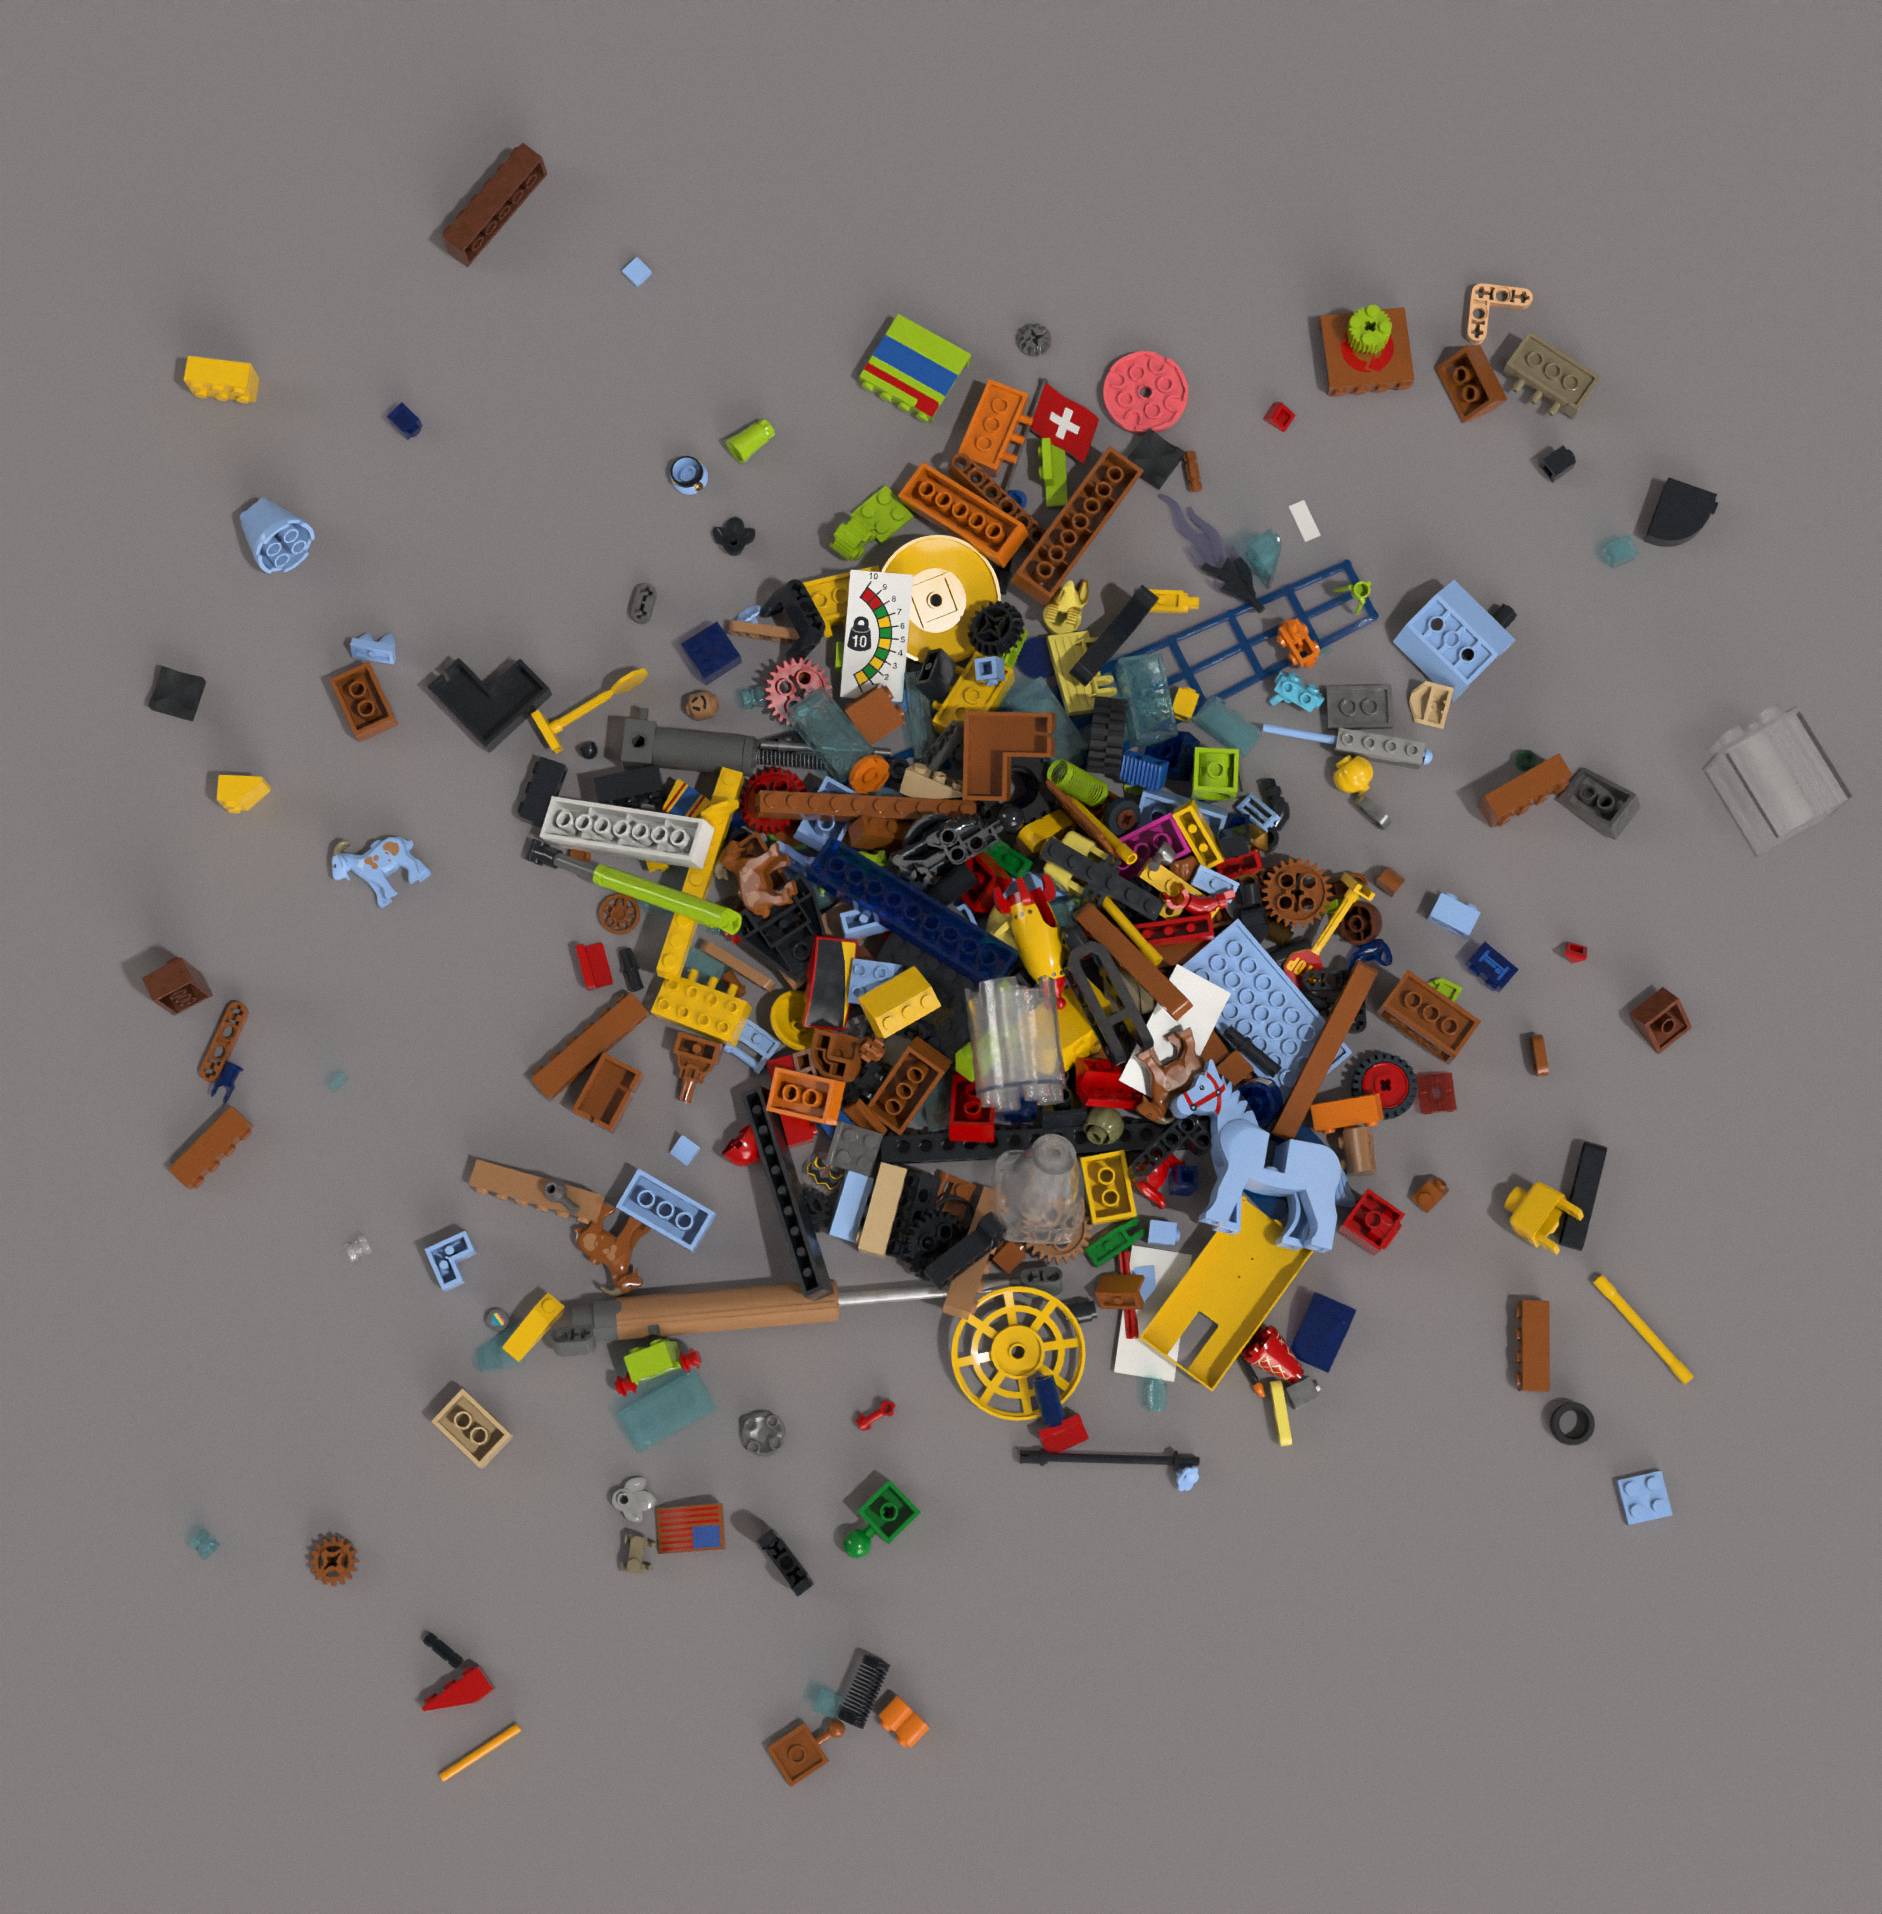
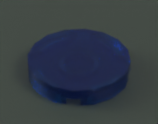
(1035, 659)

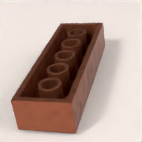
(494, 204)

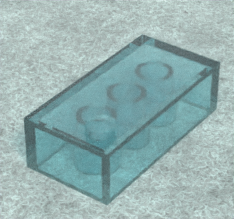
(1038, 698)
(829, 733)
(667, 1411)

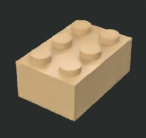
(472, 1428)

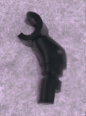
(1280, 807)

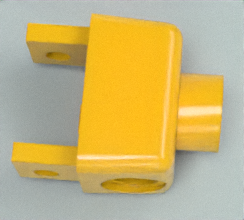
(1538, 1213)

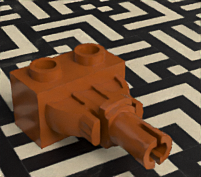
(695, 1058)

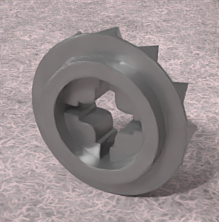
(1029, 347)

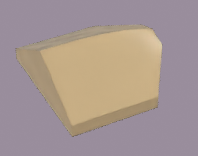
(1431, 703)

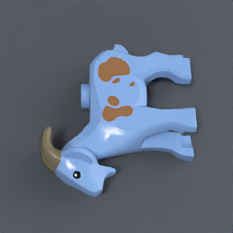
(378, 864)

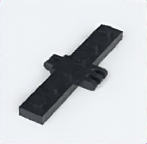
(1102, 879)

